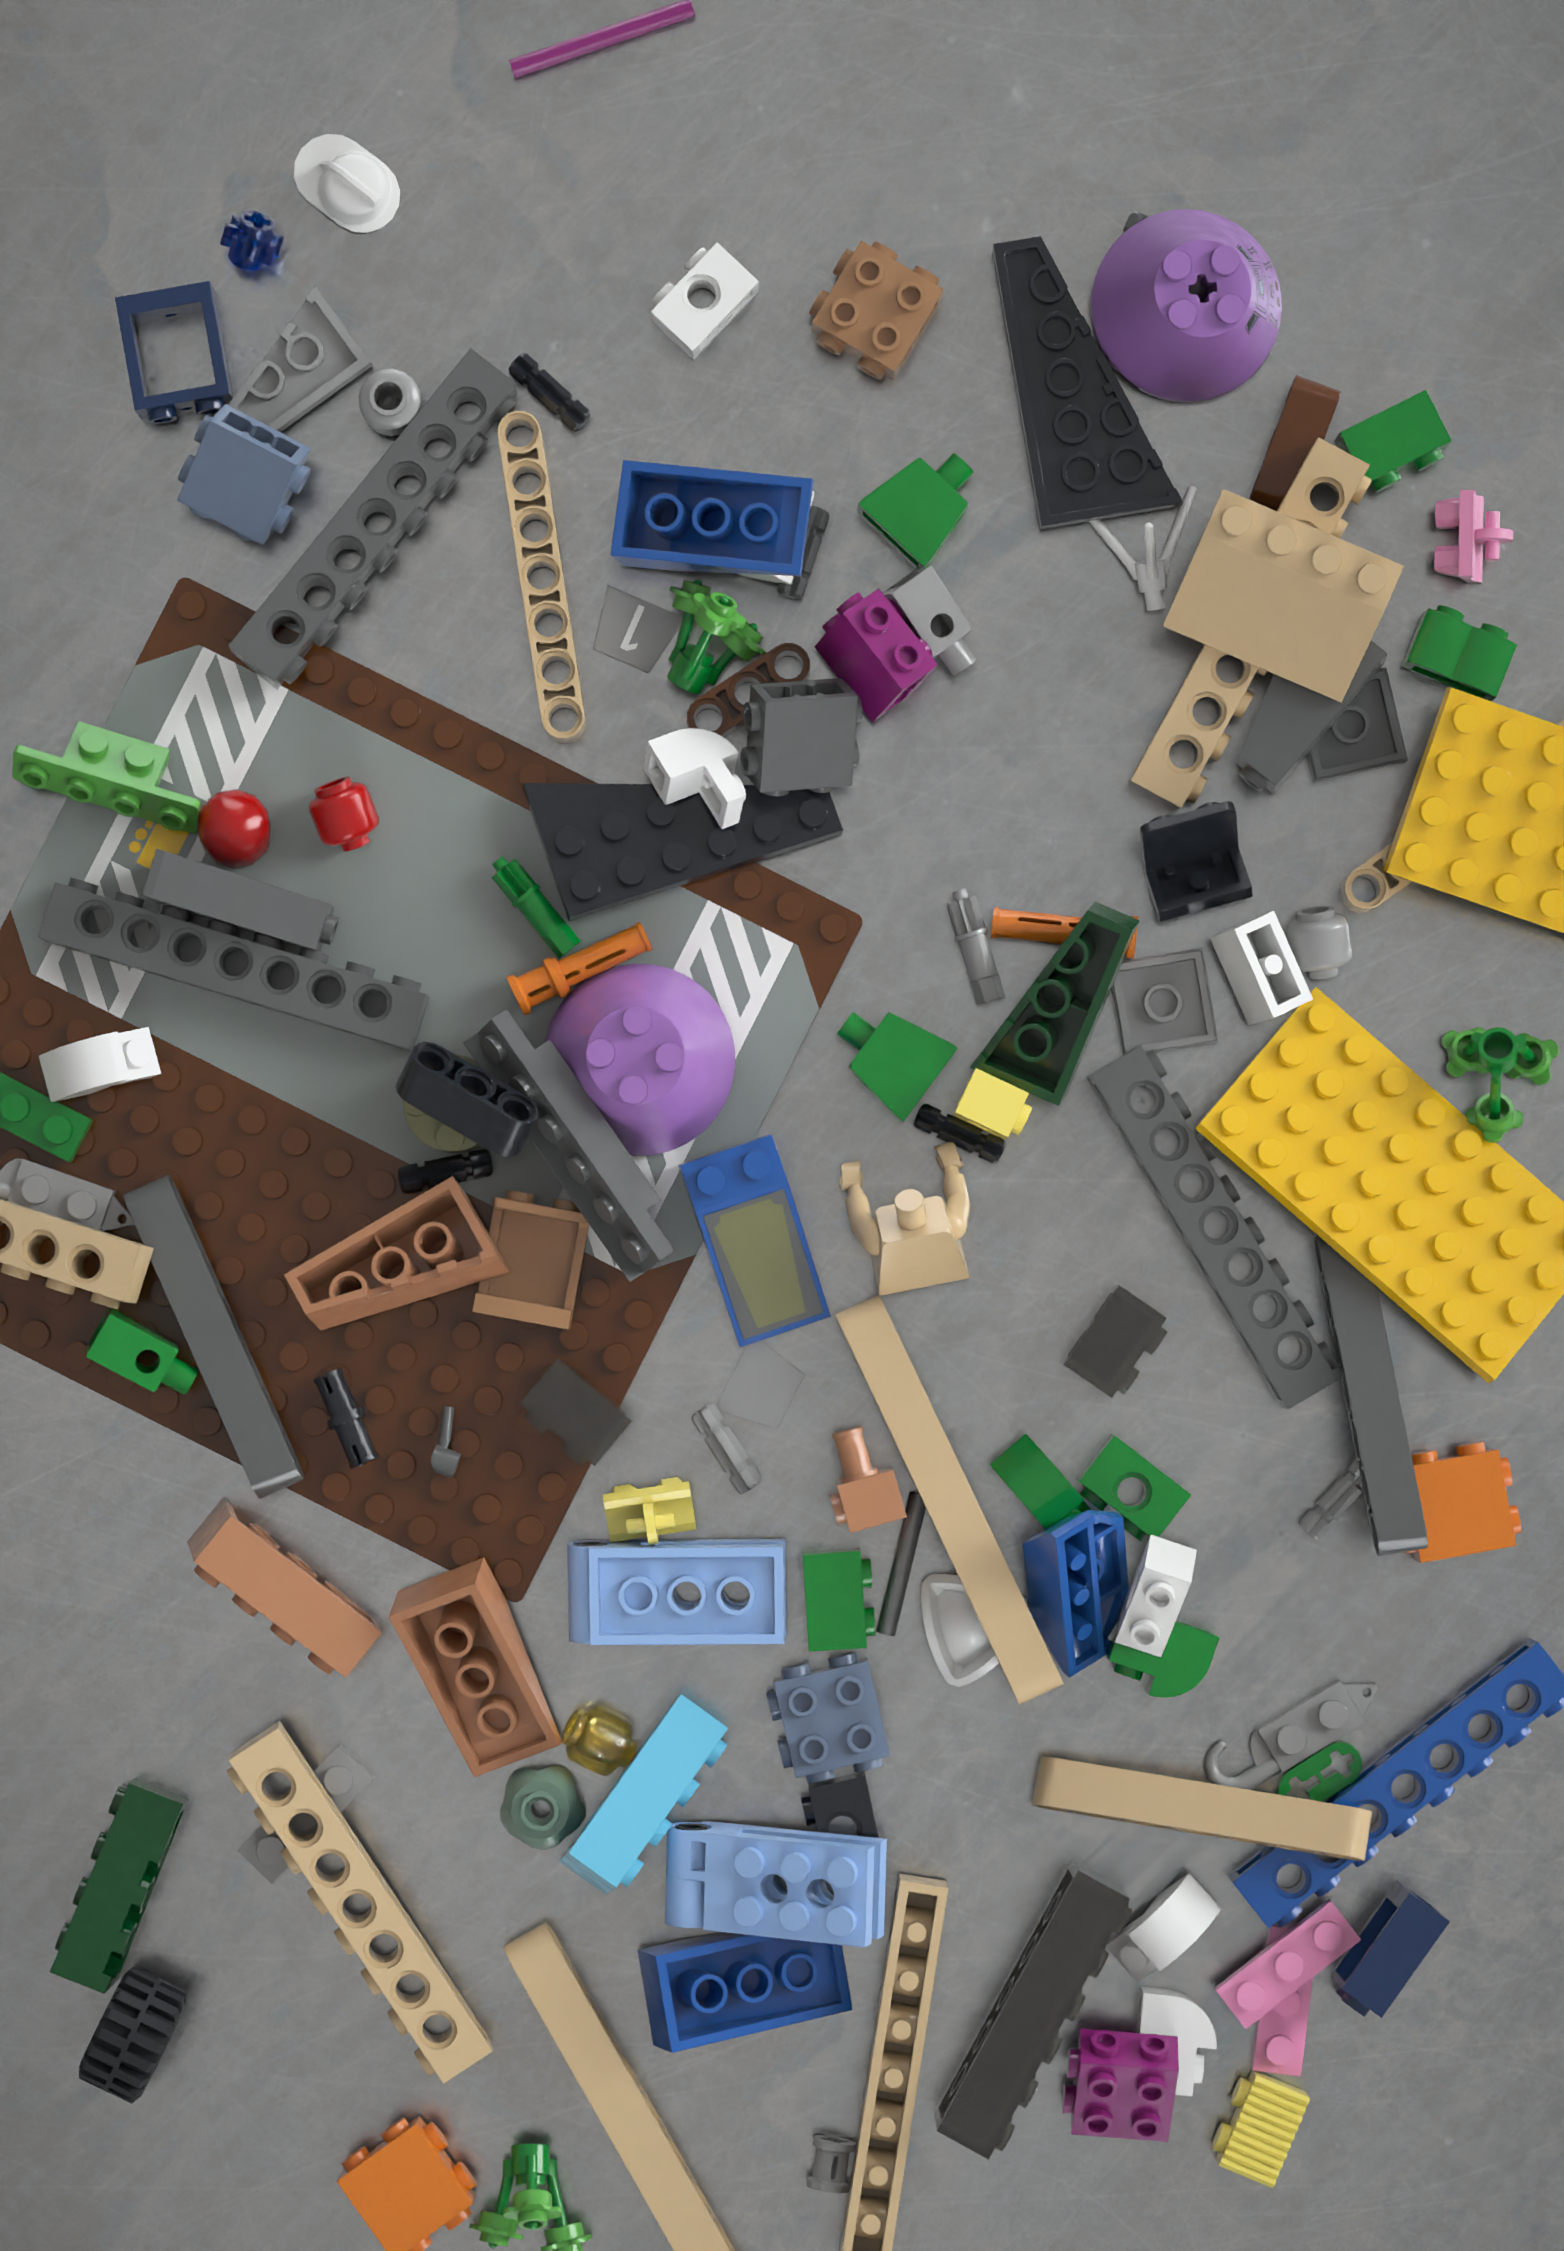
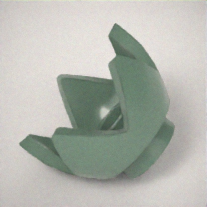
(550, 1785)

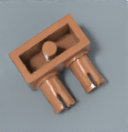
(864, 1493)

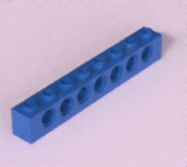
(1411, 1756)

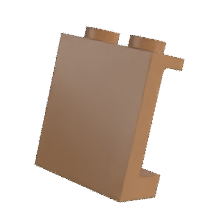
(544, 1260)

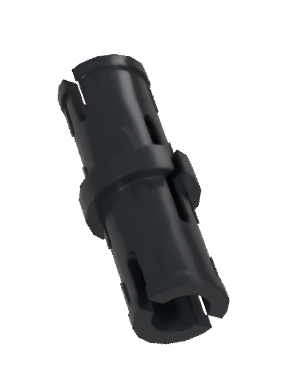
(346, 1418)

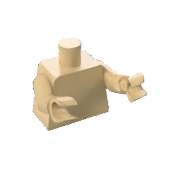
(917, 1237)

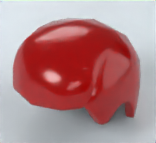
(234, 828)

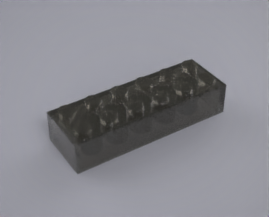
(1031, 2009)

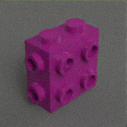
(875, 652)
(1122, 2085)

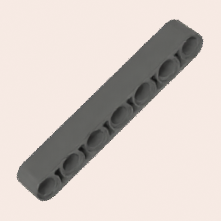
(214, 1336)
(1372, 1405)

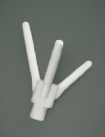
(1152, 572)

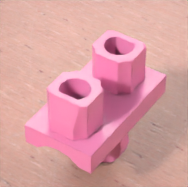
(1467, 516)

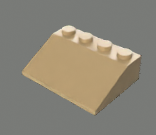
(1282, 595)

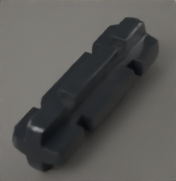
(549, 392)
(960, 1133)
(435, 1171)

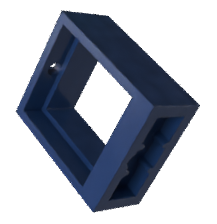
(169, 304)
(1388, 1951)

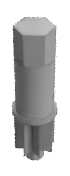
(975, 947)

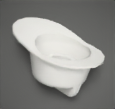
(347, 183)

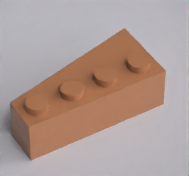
(399, 1259)
(281, 1590)

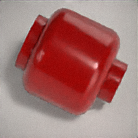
(343, 813)

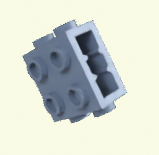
(243, 474)
(829, 1718)

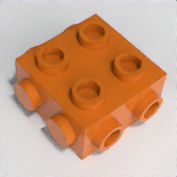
(1465, 1502)
(408, 2186)

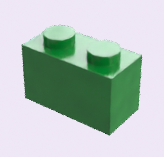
(1397, 440)
(836, 1599)

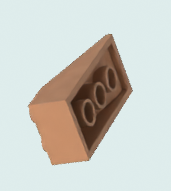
(475, 1666)

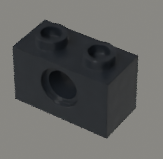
(841, 1797)

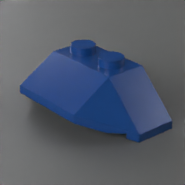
(1077, 1585)

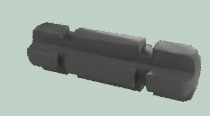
(817, 523)

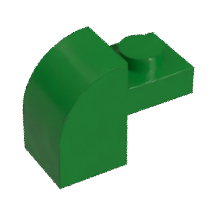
(1038, 1483)
(1179, 1668)

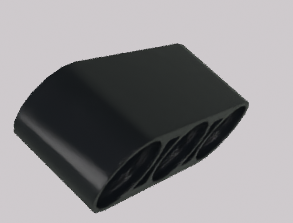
(467, 1099)

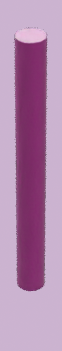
(601, 38)

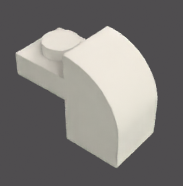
(695, 763)
(99, 1063)
(1165, 1929)
(1179, 2015)

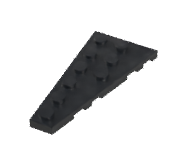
(1076, 419)
(626, 844)

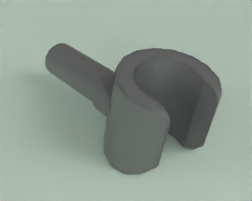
(444, 1459)

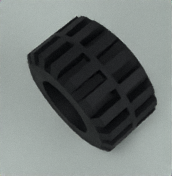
(132, 2034)

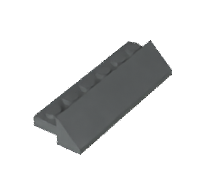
(577, 1145)

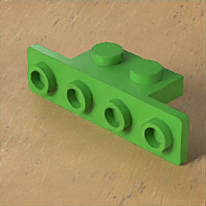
(110, 773)

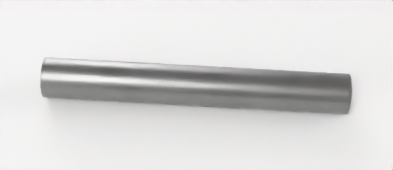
(901, 1565)

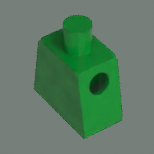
(919, 507)
(895, 1060)
(119, 1342)

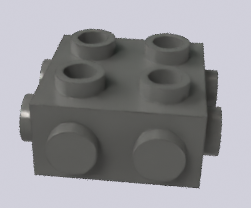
(801, 736)

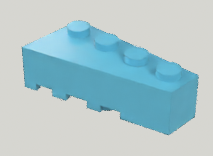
(645, 1795)

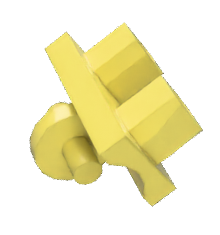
(649, 1510)

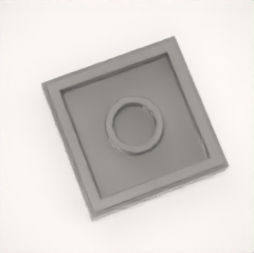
(1164, 1002)

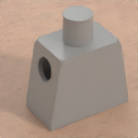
(922, 598)

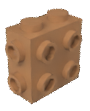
(875, 309)

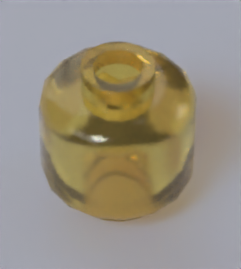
(599, 1740)

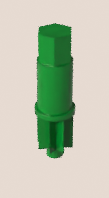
(534, 906)

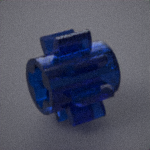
(251, 240)

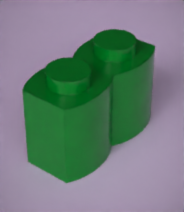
(1460, 654)

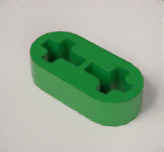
(1311, 1766)

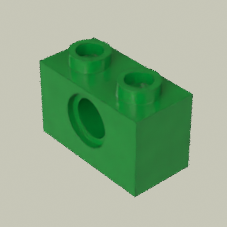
(1160, 1498)

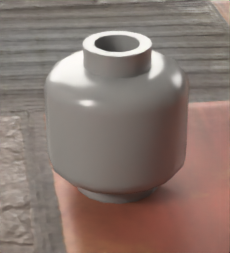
(386, 386)
(1320, 941)

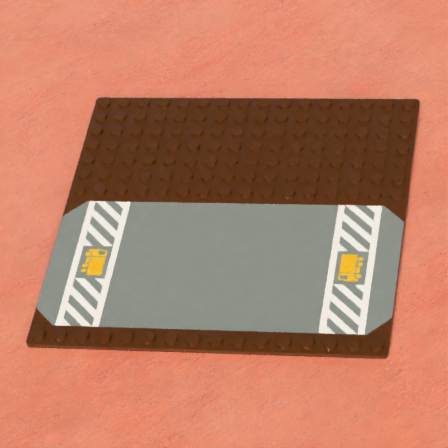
(297, 1128)

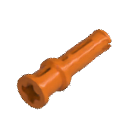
(1039, 927)
(557, 977)

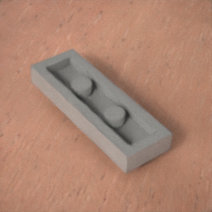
(342, 1779)

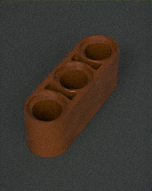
(1301, 422)
(759, 672)

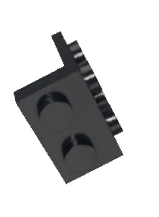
(1194, 860)

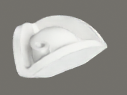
(955, 1631)

